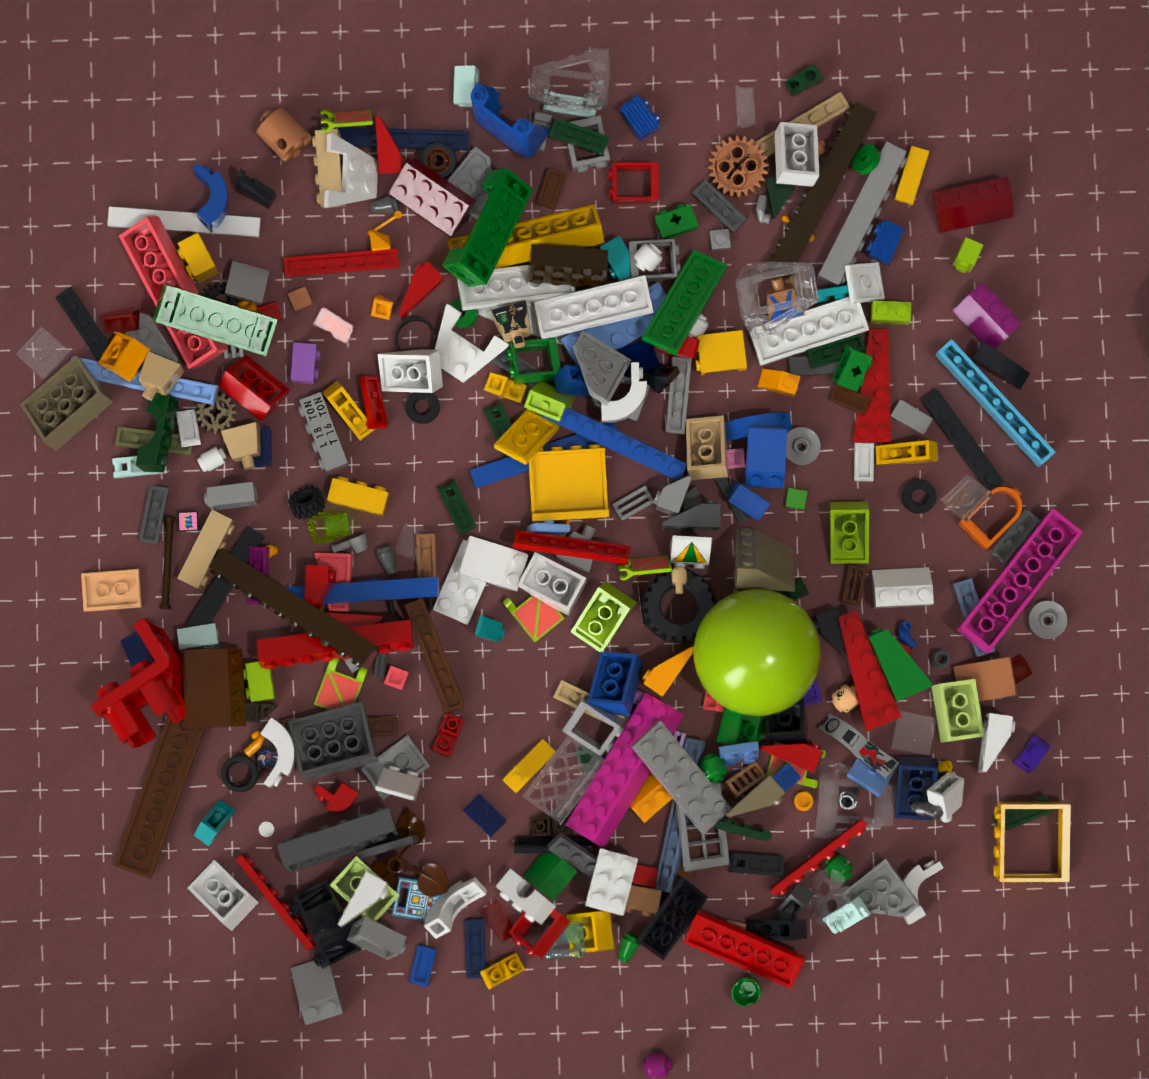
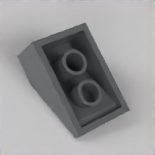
(699, 518)

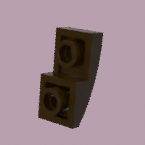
(548, 826)

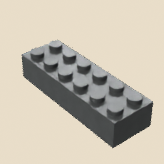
(338, 840)

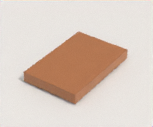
(992, 677)

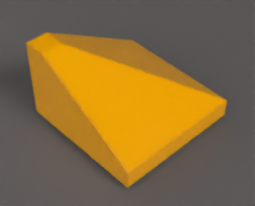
(379, 241)
(382, 307)

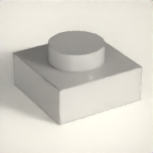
(720, 239)

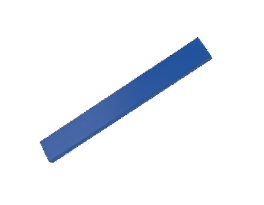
(510, 467)
(378, 590)

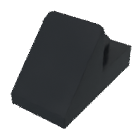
(660, 377)

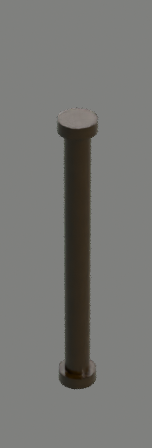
(167, 563)

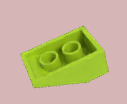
(849, 532)
(603, 616)

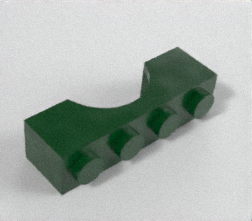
(154, 454)

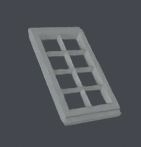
(704, 862)

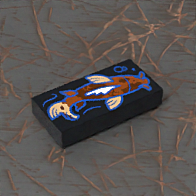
(267, 758)

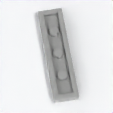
(678, 397)

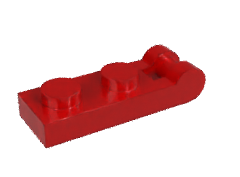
(373, 402)

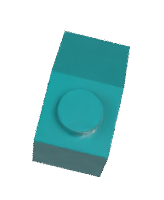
(489, 629)
(214, 823)

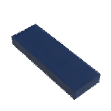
(475, 947)

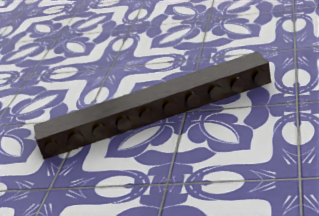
(821, 193)
(295, 608)

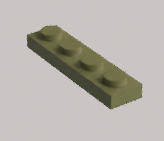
(137, 437)

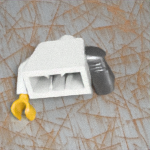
(943, 797)

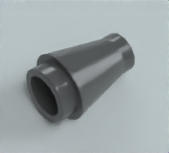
(385, 205)
(387, 558)
(849, 798)

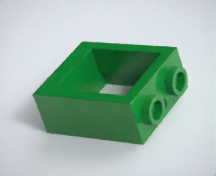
(533, 345)

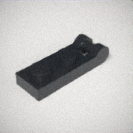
(757, 864)

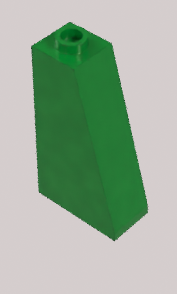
(897, 666)

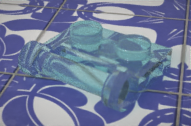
(572, 934)

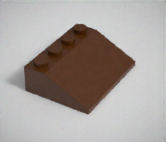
(214, 688)

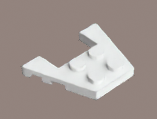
(358, 174)
(459, 355)

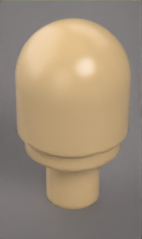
(679, 578)

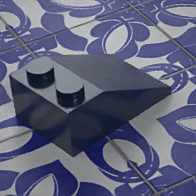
(914, 778)

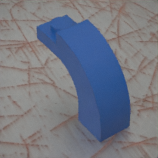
(216, 208)
(738, 429)

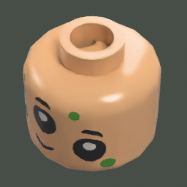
(845, 698)

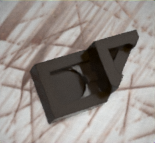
(258, 711)

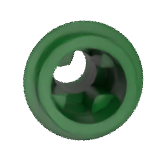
(628, 947)

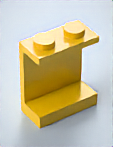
(721, 352)

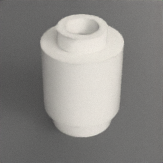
(211, 459)

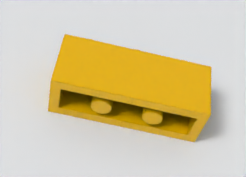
(358, 496)

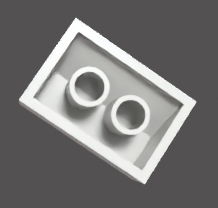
(902, 587)

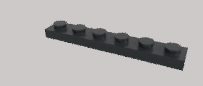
(962, 440)

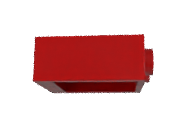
(635, 166)
(523, 925)

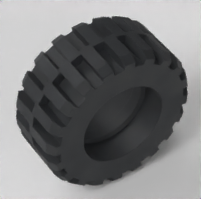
(652, 606)

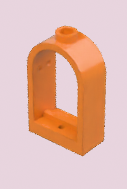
(978, 535)

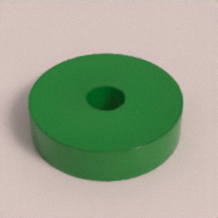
(866, 159)
(468, 319)

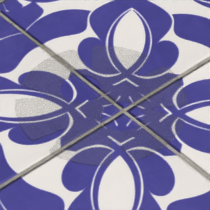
(841, 896)

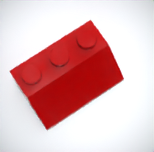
(253, 387)

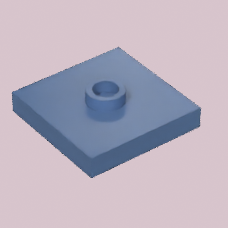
(868, 777)

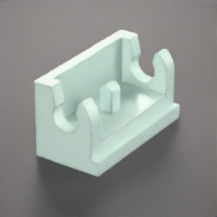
(464, 81)
(198, 637)
(855, 913)

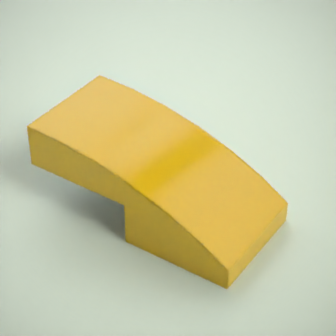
(505, 388)

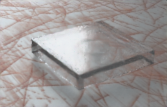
(42, 353)
(966, 498)
(913, 733)

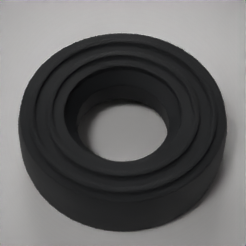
(422, 418)
(913, 506)

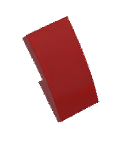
(448, 735)
(645, 876)

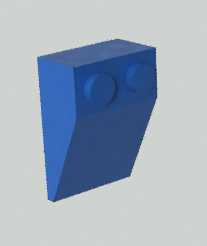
(765, 457)

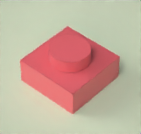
(396, 678)
(711, 705)

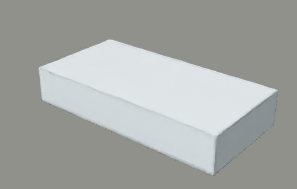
(188, 428)
(864, 462)

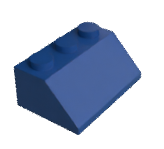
(615, 682)

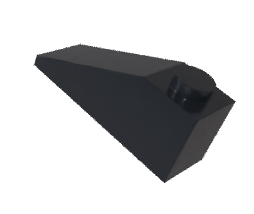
(829, 629)
(778, 928)

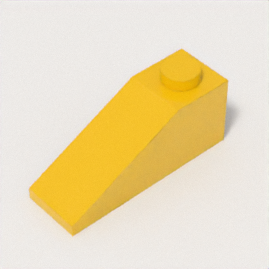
(347, 410)
(907, 453)
(529, 766)

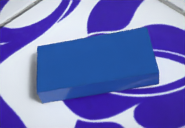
(423, 965)

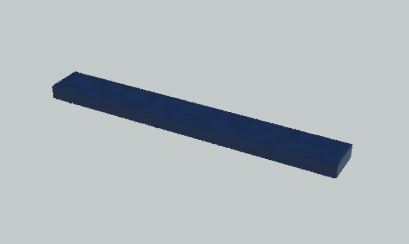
(406, 138)

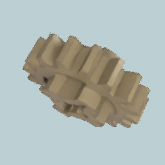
(225, 413)

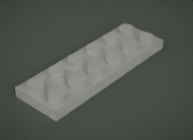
(681, 777)

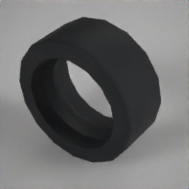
(225, 774)

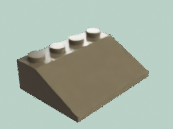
(66, 403)
(763, 562)

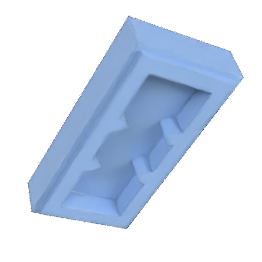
(549, 527)

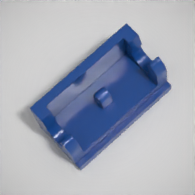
(747, 501)

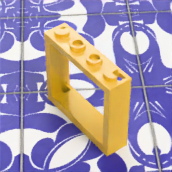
(1063, 843)

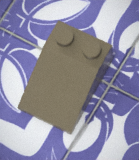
(761, 796)

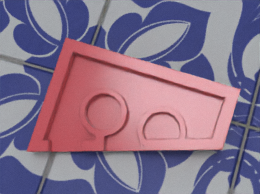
(343, 566)

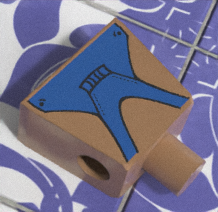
(780, 293)

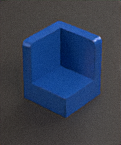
(786, 777)

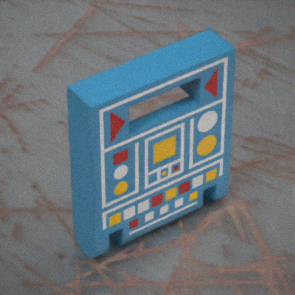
(416, 904)

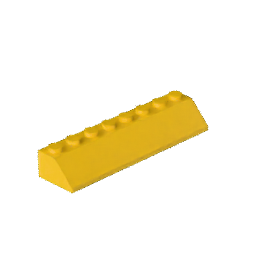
(568, 229)

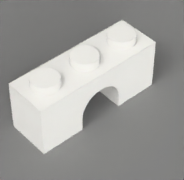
(515, 888)

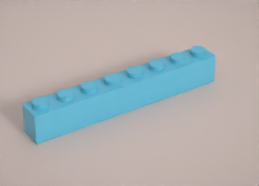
(995, 403)

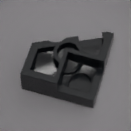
(254, 190)

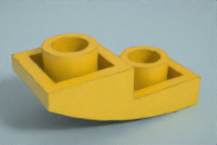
(502, 970)

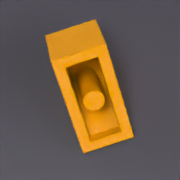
(779, 382)

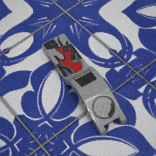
(859, 745)

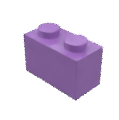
(304, 363)

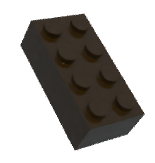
(567, 266)

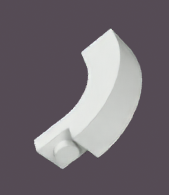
(627, 406)
(283, 742)
(913, 879)
(445, 909)

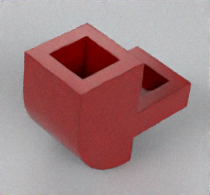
(340, 800)

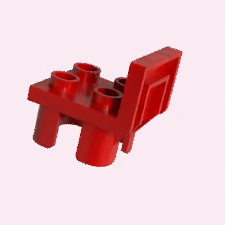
(150, 684)

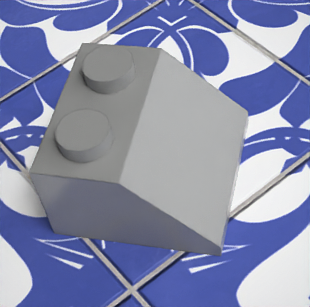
(672, 496)

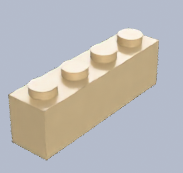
(329, 166)
(205, 549)

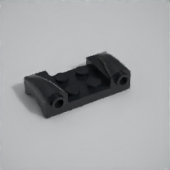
(321, 916)

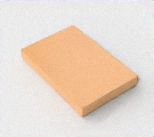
(111, 590)

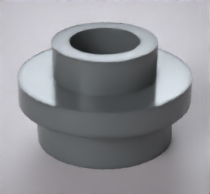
(945, 654)

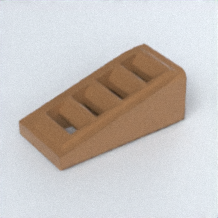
(731, 789)

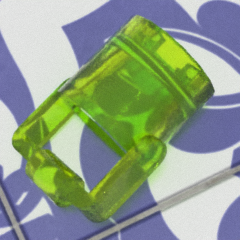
(336, 526)

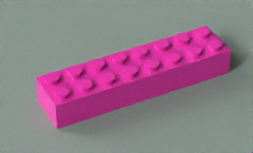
(1019, 581)
(620, 774)

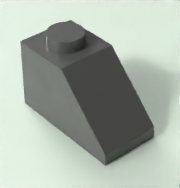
(794, 902)

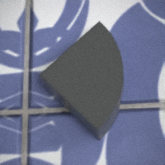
(692, 499)

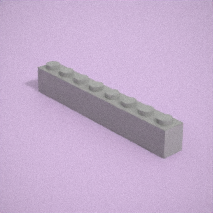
(861, 215)

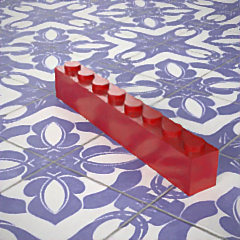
(304, 649)

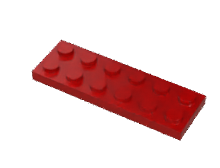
(744, 949)

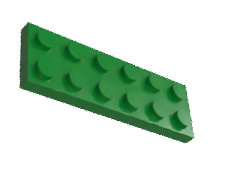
(684, 302)

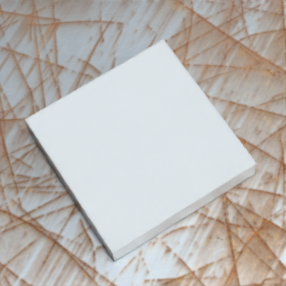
(864, 282)

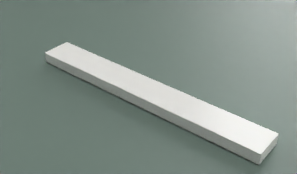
(185, 222)

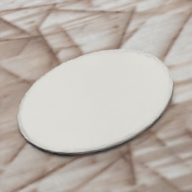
(266, 829)

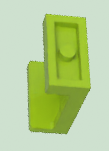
(546, 401)

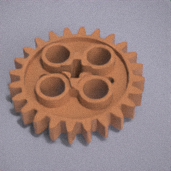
(751, 178)

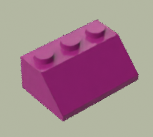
(987, 316)

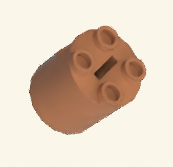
(283, 134)

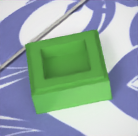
(796, 499)

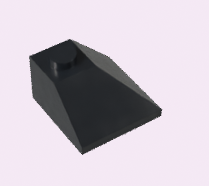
(788, 725)

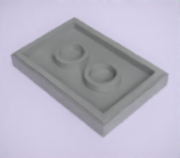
(401, 755)

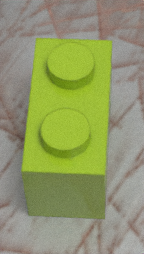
(967, 255)
(890, 312)
(260, 683)

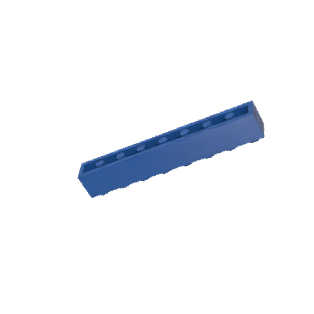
(621, 443)

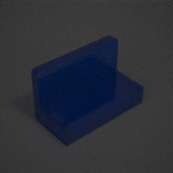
(642, 353)
(265, 459)
(136, 649)
(485, 815)

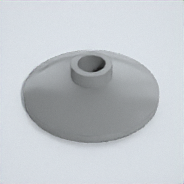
(811, 446)
(1057, 617)

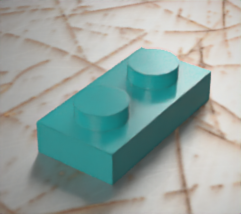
(837, 292)

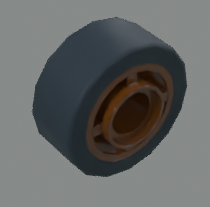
(446, 152)

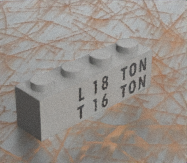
(323, 432)

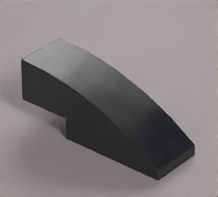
(1000, 366)

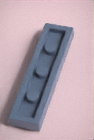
(967, 599)

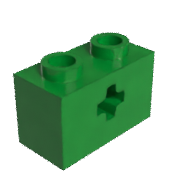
(686, 223)
(851, 359)

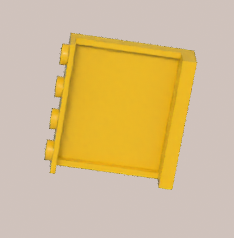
(568, 484)

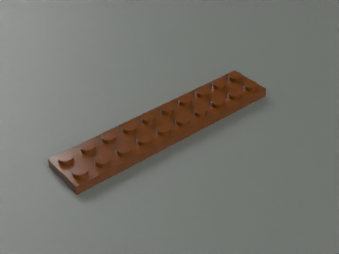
(159, 798)

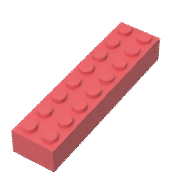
(160, 264)

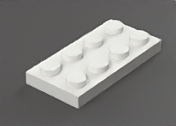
(459, 593)

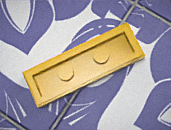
(911, 175)

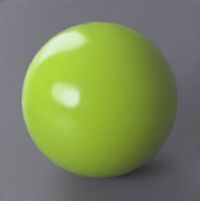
(757, 652)

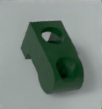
(804, 80)

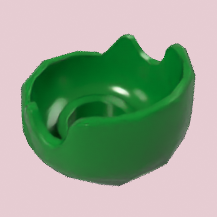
(746, 991)

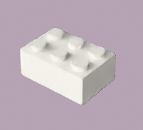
(796, 154)
(611, 882)

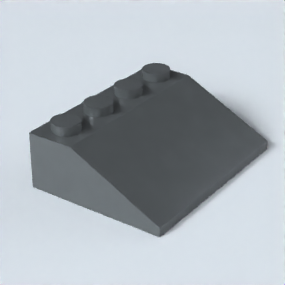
(333, 741)

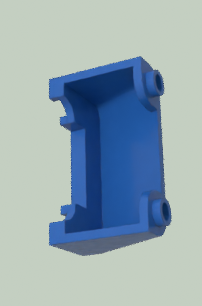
(521, 137)

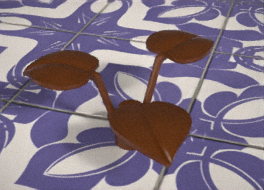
(433, 878)

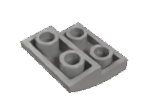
(246, 282)

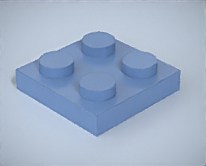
(739, 753)

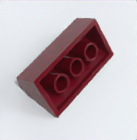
(973, 204)

